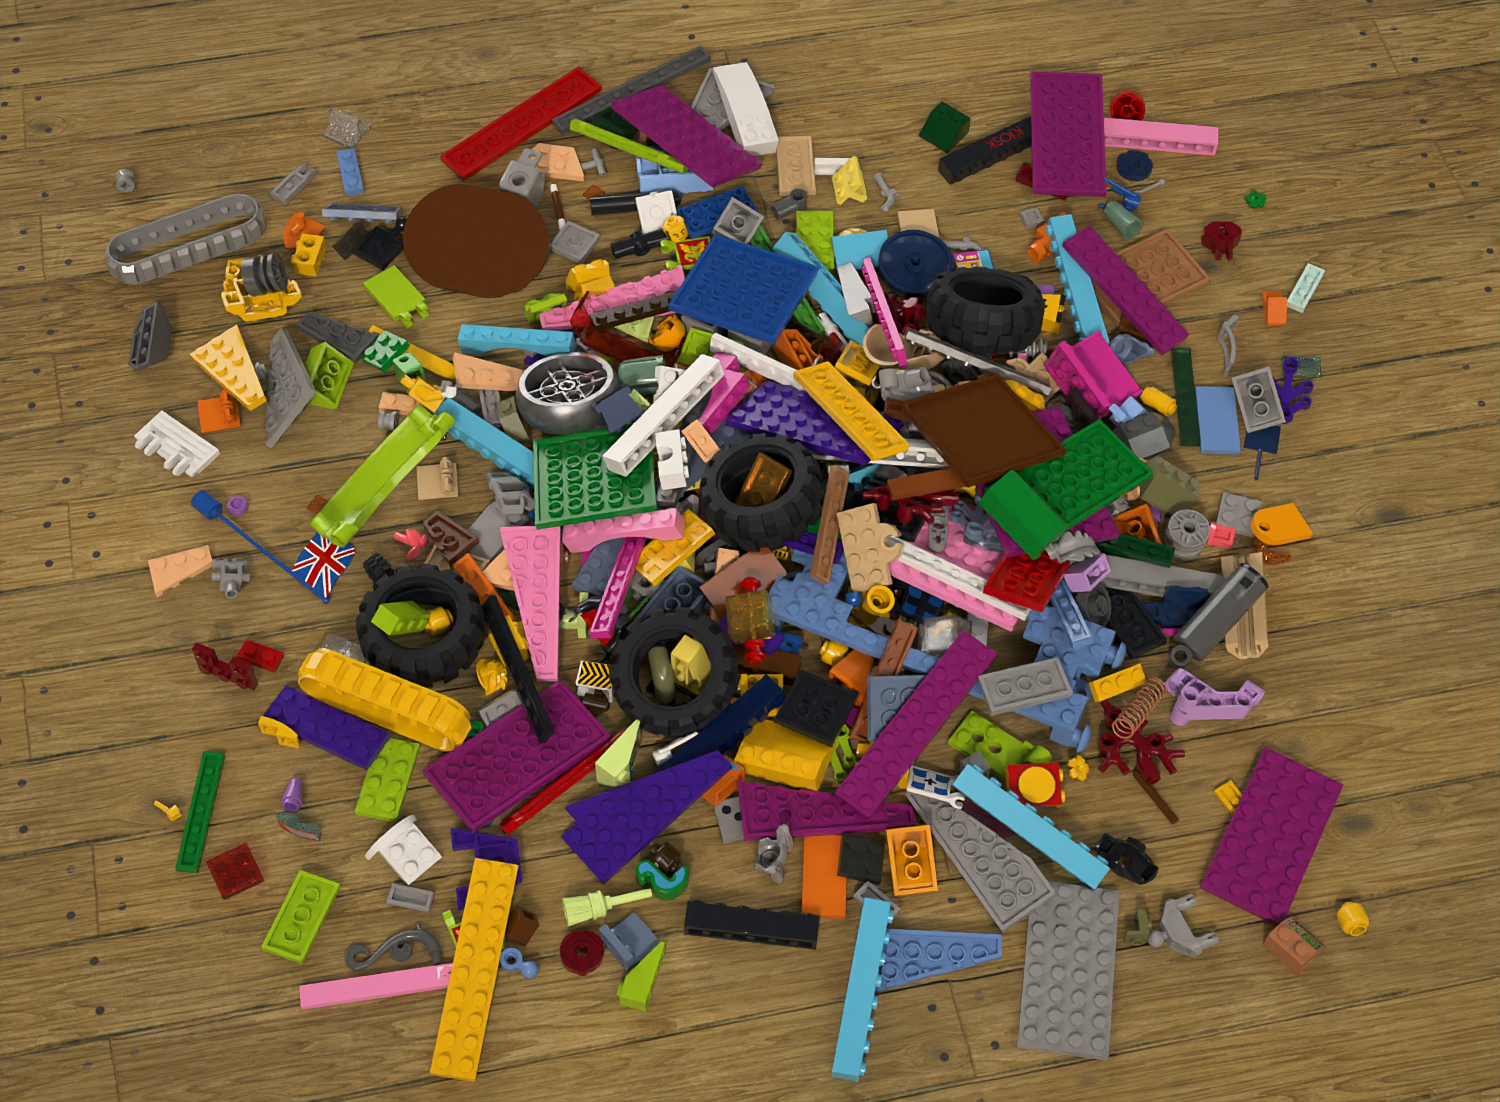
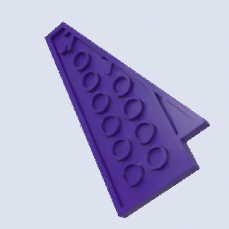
(627, 818)

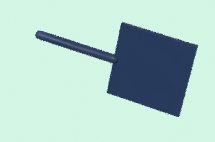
(1263, 441)

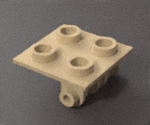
(437, 480)

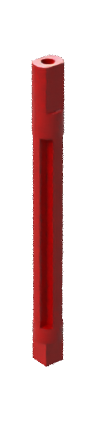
(556, 788)

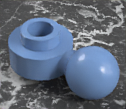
(528, 969)

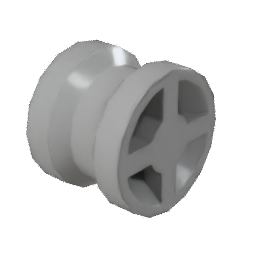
(124, 180)
(388, 420)

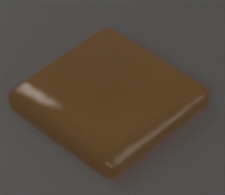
(593, 191)
(317, 504)

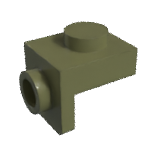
(1142, 927)

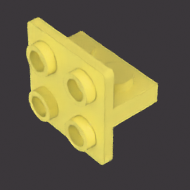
(849, 182)

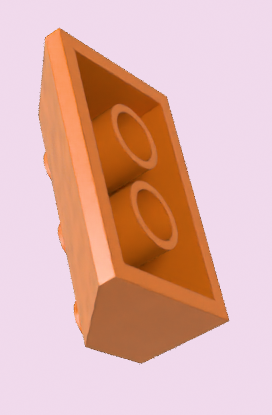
(1139, 523)

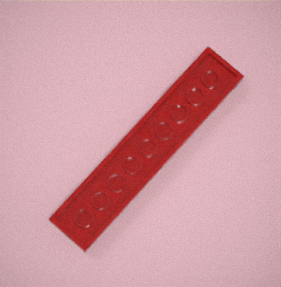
(520, 123)

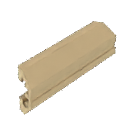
(1250, 633)

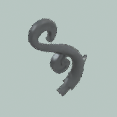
(400, 955)

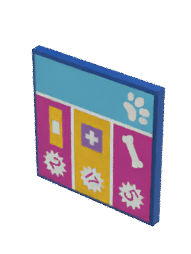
(973, 258)

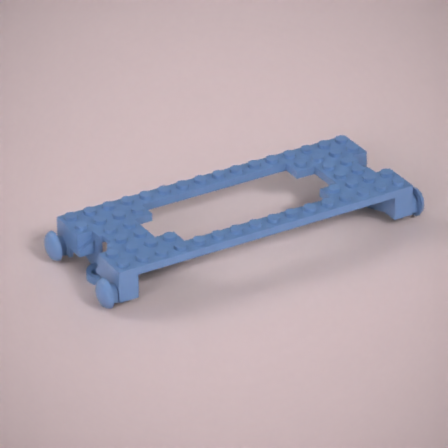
(817, 610)

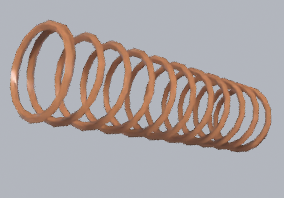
(1147, 712)

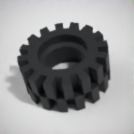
(377, 567)

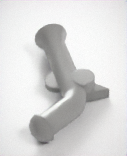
(886, 191)
(963, 245)

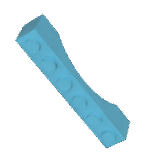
(480, 339)

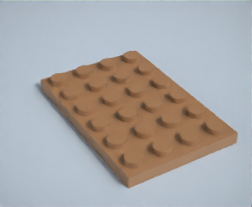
(1162, 267)

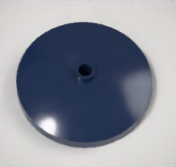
(913, 261)

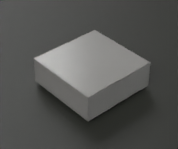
(1031, 218)

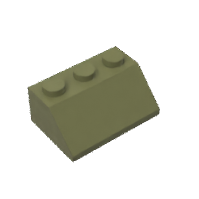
(1169, 487)

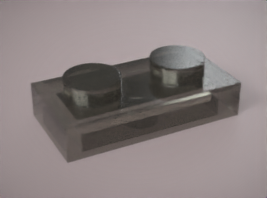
(350, 240)

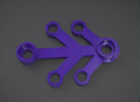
(1287, 395)

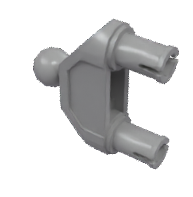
(1176, 931)

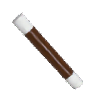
(557, 205)

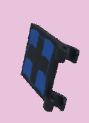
(916, 603)

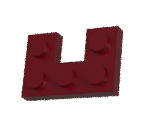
(236, 671)

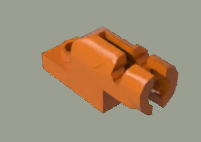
(1041, 244)

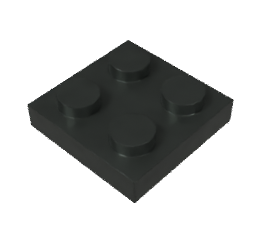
(861, 859)

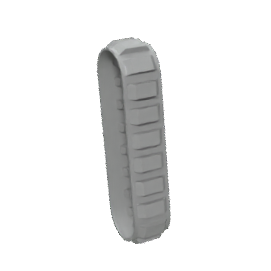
(179, 225)

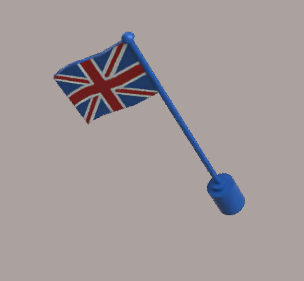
(317, 565)

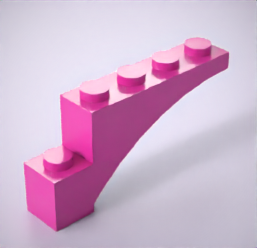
(725, 393)

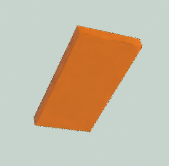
(821, 888)

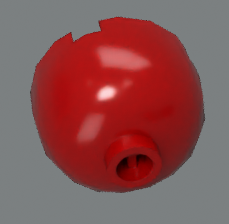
(1127, 105)

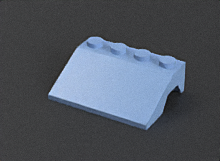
(661, 179)

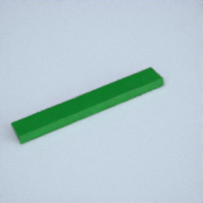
(200, 812)

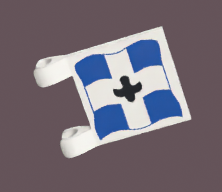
(933, 785)

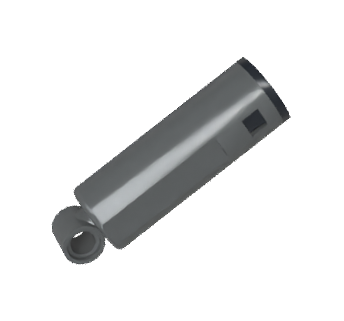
(1218, 615)

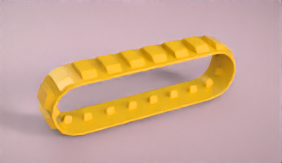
(384, 699)

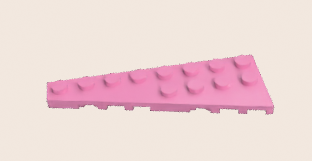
(648, 287)
(535, 575)

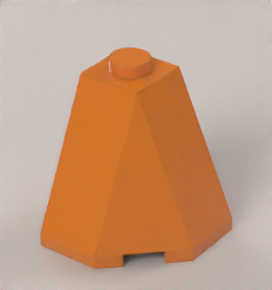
(853, 673)

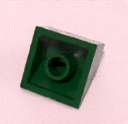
(945, 127)

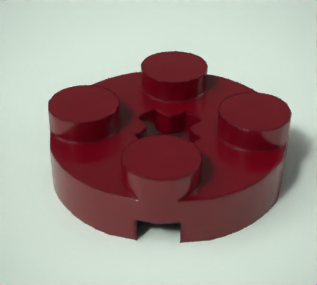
(579, 940)

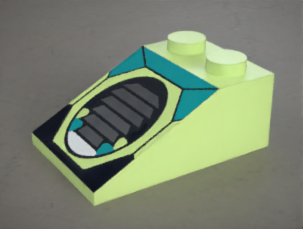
(618, 762)

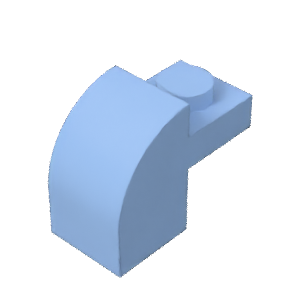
(1127, 411)

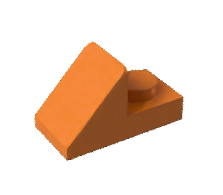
(1274, 308)

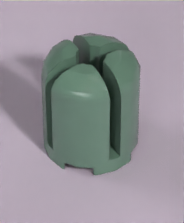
(640, 374)

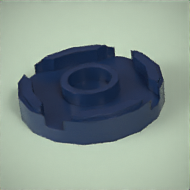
(1134, 166)

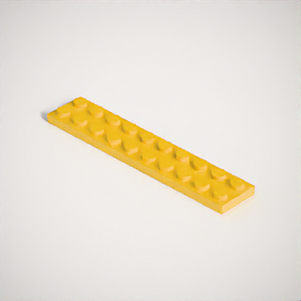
(474, 970)

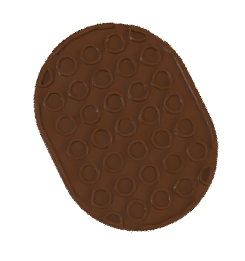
(476, 240)

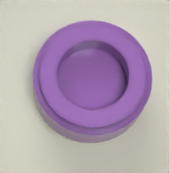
(237, 506)

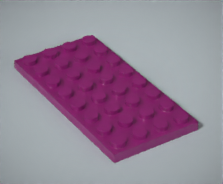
(1067, 134)
(686, 135)
(509, 762)
(1271, 837)

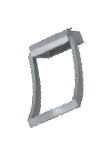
(1225, 330)

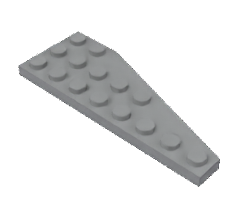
(994, 869)

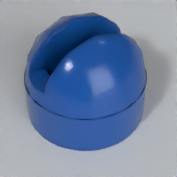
(854, 598)

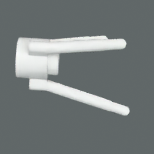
(663, 754)

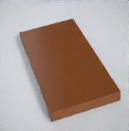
(761, 565)

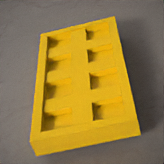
(662, 557)

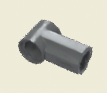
(789, 205)
(465, 400)

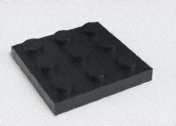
(816, 708)

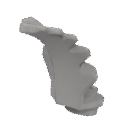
(1072, 547)

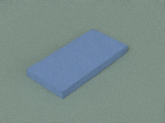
(1217, 420)

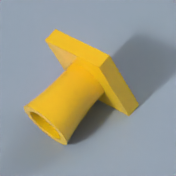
(876, 602)

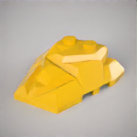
(249, 308)

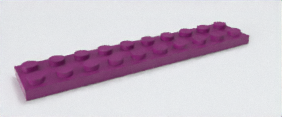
(915, 725)

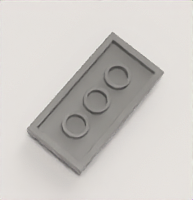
(1024, 686)

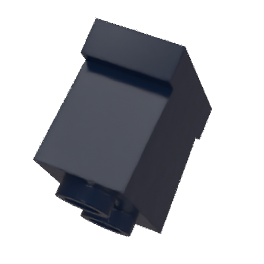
(618, 409)

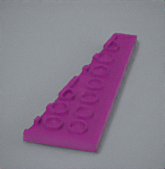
(810, 813)

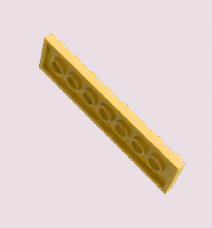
(851, 411)

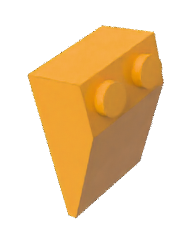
(911, 859)

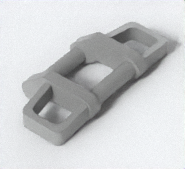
(514, 501)

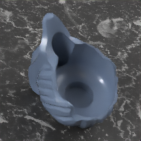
(1129, 348)

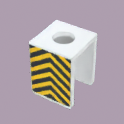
(592, 677)

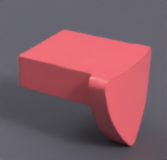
(1221, 536)

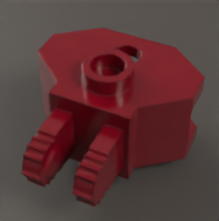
(1221, 240)

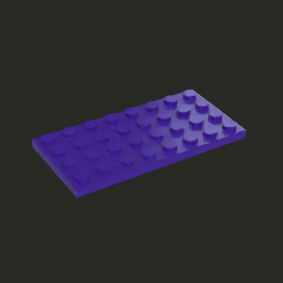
(796, 414)

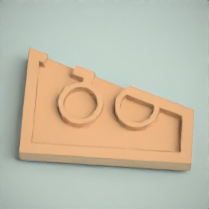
(174, 568)

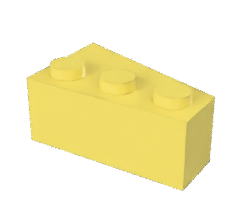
(690, 665)

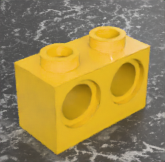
(308, 255)

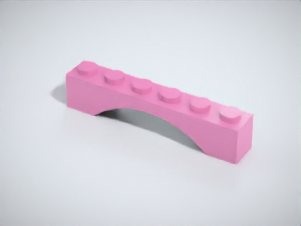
(659, 525)

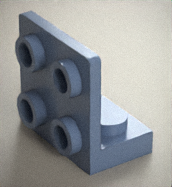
(629, 941)

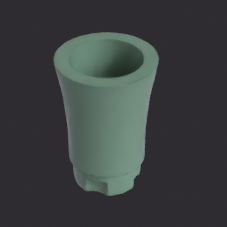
(1123, 220)

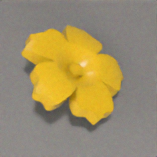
(1078, 768)

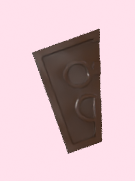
(449, 537)

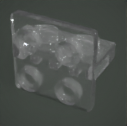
(345, 128)

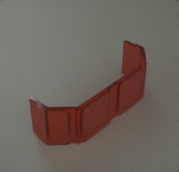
(611, 343)

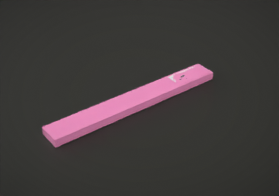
(375, 986)

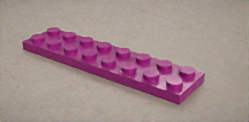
(1125, 290)

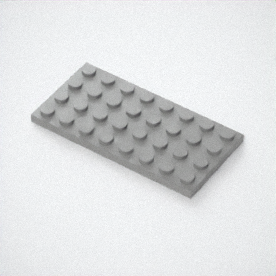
(1070, 973)

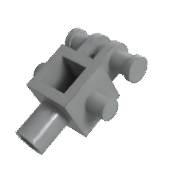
(230, 576)

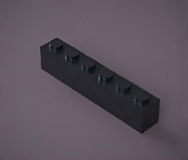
(751, 925)

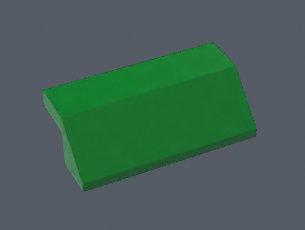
(1023, 514)

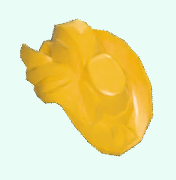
(491, 675)

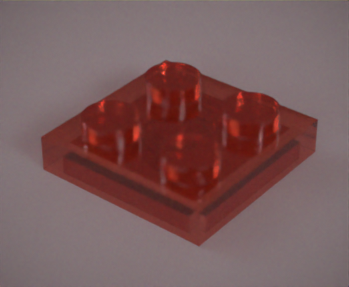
(235, 871)

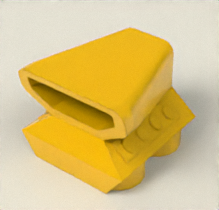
(590, 277)

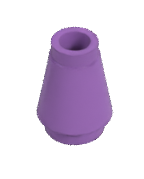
(292, 796)

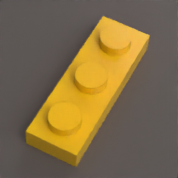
(1117, 682)

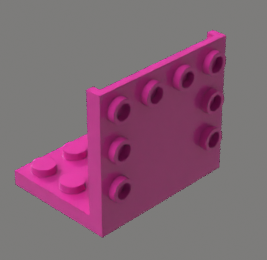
(1094, 372)

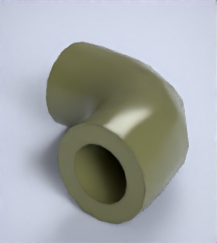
(662, 675)

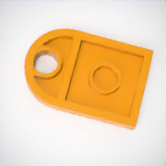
(1282, 525)

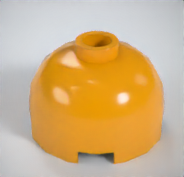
(668, 334)

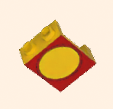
(1036, 783)

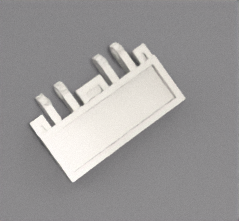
(176, 445)

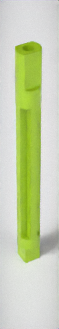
(627, 145)

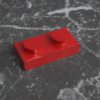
(260, 655)

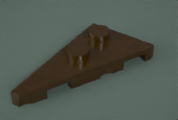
(877, 624)

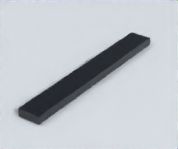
(517, 669)

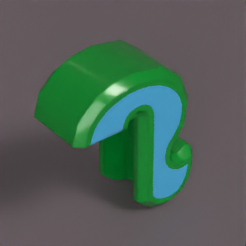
(661, 885)

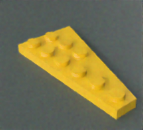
(230, 366)

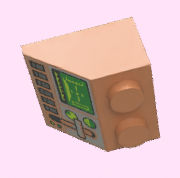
(1293, 944)

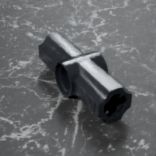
(638, 243)

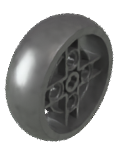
(560, 391)

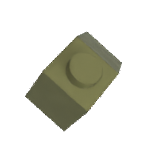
(512, 420)

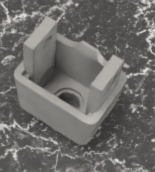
(533, 180)

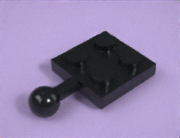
(380, 246)

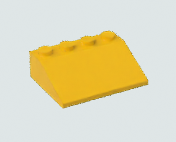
(784, 756)

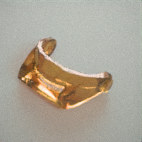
(1268, 556)

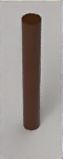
(1156, 798)

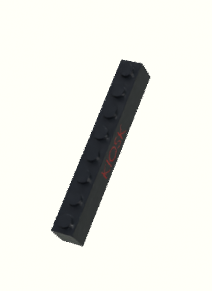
(986, 151)

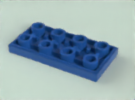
(703, 215)

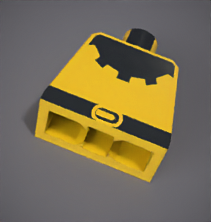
(1053, 312)

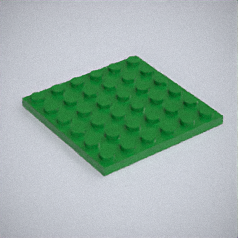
(577, 486)

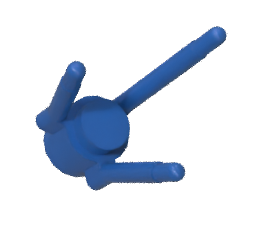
(1131, 199)

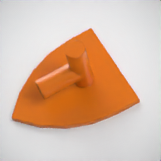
(297, 225)

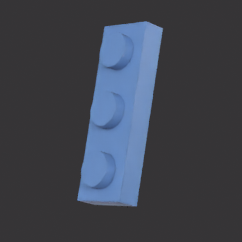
(350, 172)

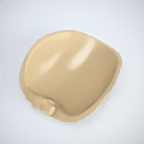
(878, 351)

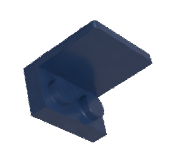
(1181, 604)

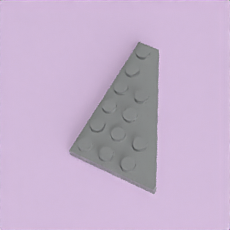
(710, 104)
(288, 386)

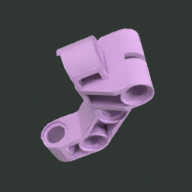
(1202, 702)

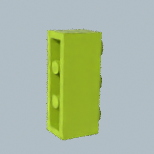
(401, 618)

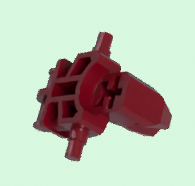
(904, 312)

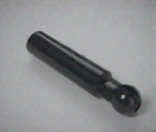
(622, 203)

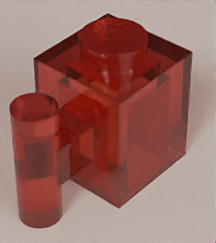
(831, 351)

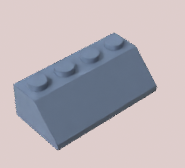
(680, 591)

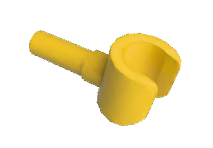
(172, 813)

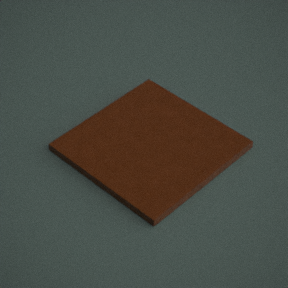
(982, 430)

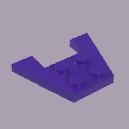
(488, 848)

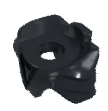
(1142, 868)

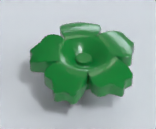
(1256, 200)

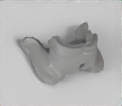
(776, 851)

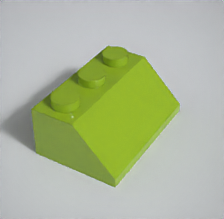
(328, 373)

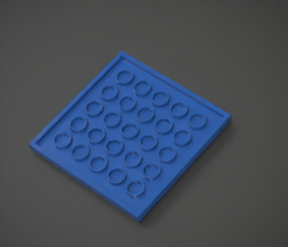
(744, 289)

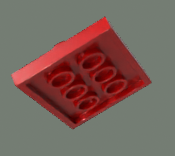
(1026, 580)

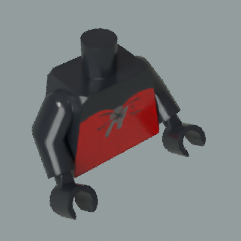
(589, 609)

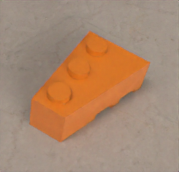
(794, 350)

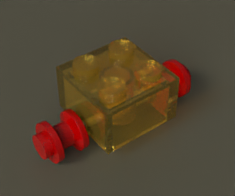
(750, 619)

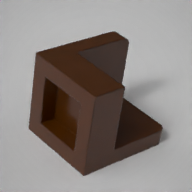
(521, 925)

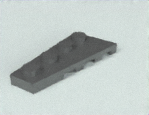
(345, 339)

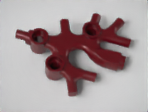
(908, 507)
(1146, 747)

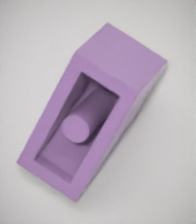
(1087, 573)

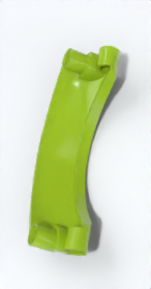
(380, 474)

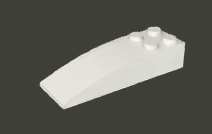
(746, 109)

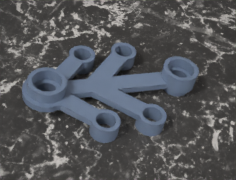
(973, 529)

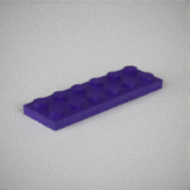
(328, 727)

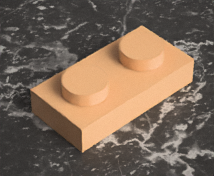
(397, 402)
(701, 441)

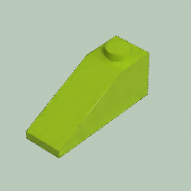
(640, 982)

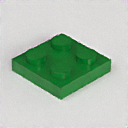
(384, 350)

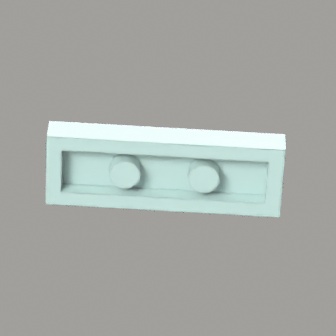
(1305, 288)

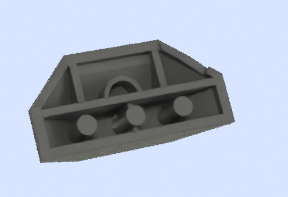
(150, 338)
(1146, 434)

